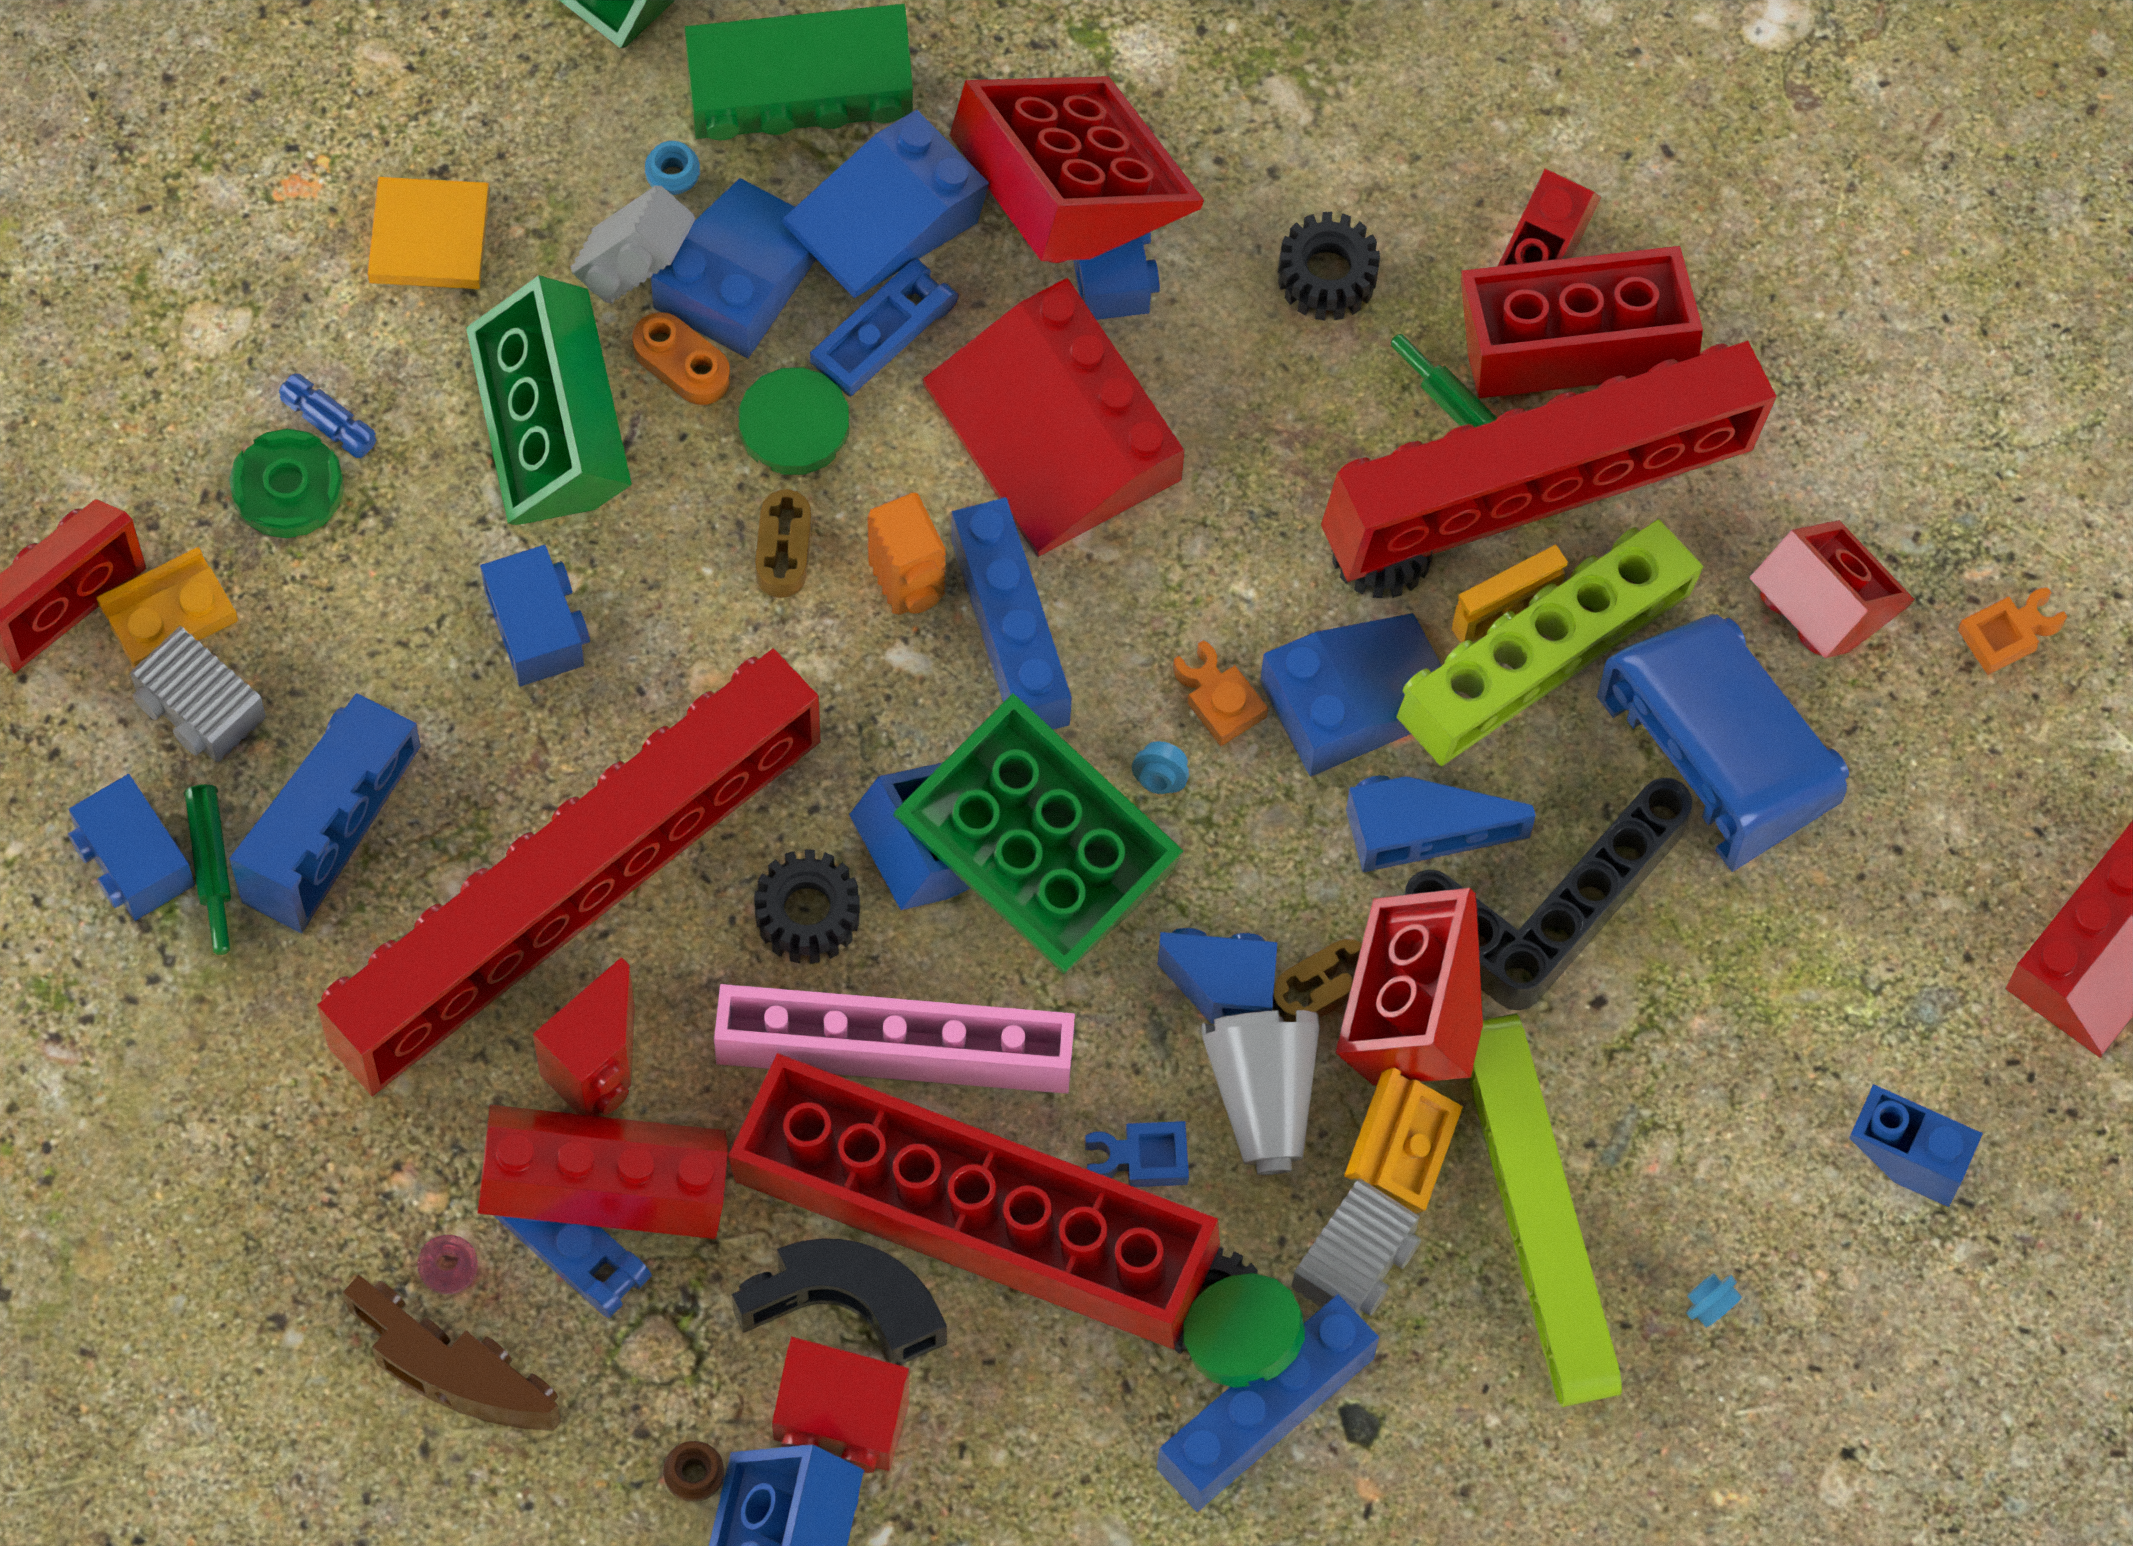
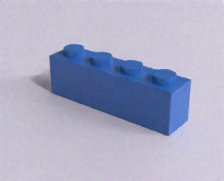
(1010, 610)
(1254, 1418)

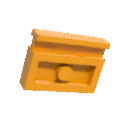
(1506, 592)
(163, 599)
(1404, 1140)

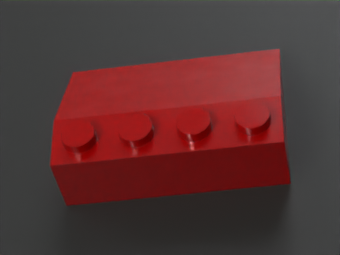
(1070, 163)
(1056, 418)

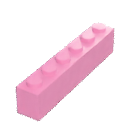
(896, 1038)

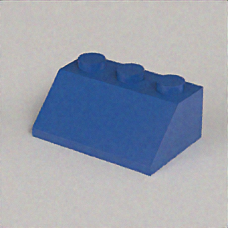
(787, 1498)

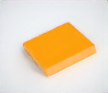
(428, 233)

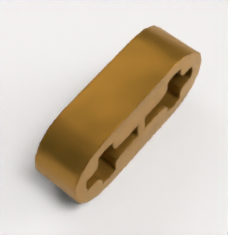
(771, 542)
(1316, 971)

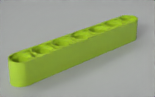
(1542, 1216)

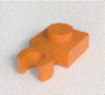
(2006, 634)
(1221, 700)

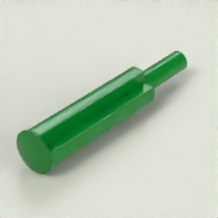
(1444, 386)
(209, 860)

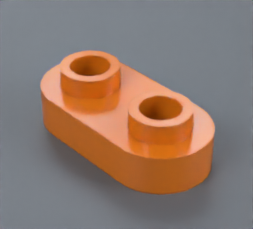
(678, 356)

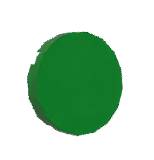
(793, 420)
(286, 483)
(1244, 1330)

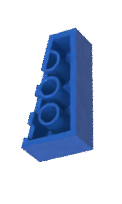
(323, 812)

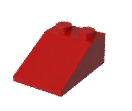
(1416, 989)

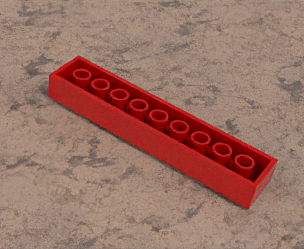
(569, 871)

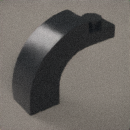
(853, 1278)

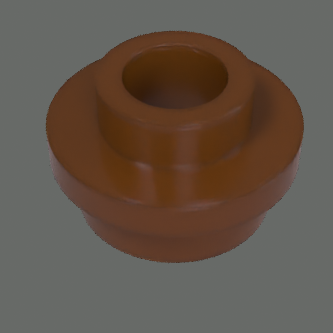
(693, 1454)

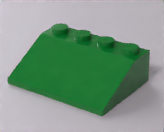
(1039, 834)

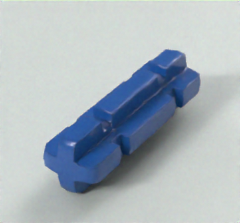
(327, 415)

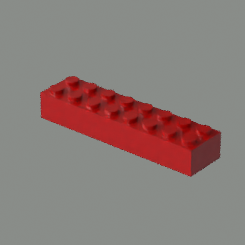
(1547, 459)
(975, 1200)

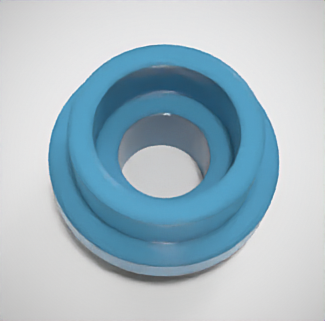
(672, 155)
(1161, 768)
(1713, 1299)

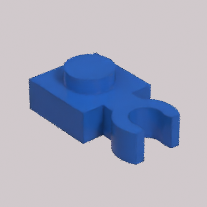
(1151, 1154)

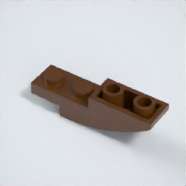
(466, 1377)

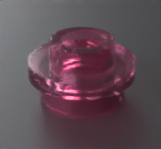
(452, 1280)

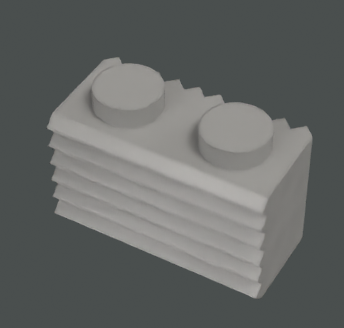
(633, 244)
(196, 695)
(1358, 1250)

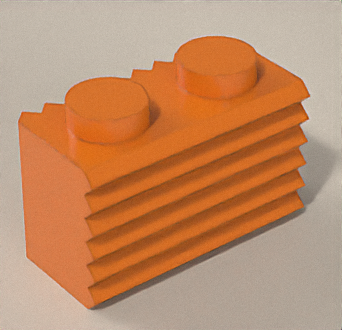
(906, 554)

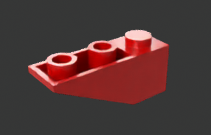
(1551, 221)

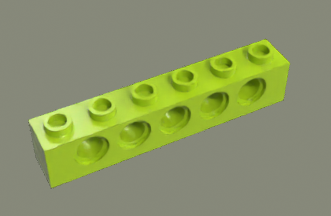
(1451, 724)

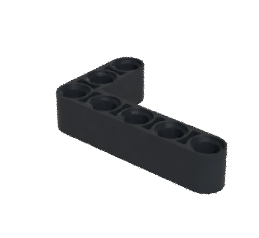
(1565, 905)

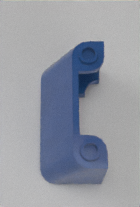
(1726, 733)

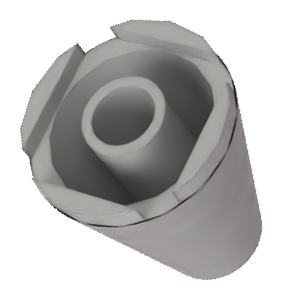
(1265, 1082)

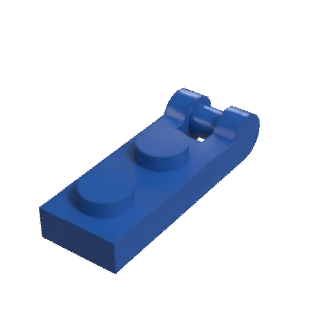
(882, 327)
(578, 1254)

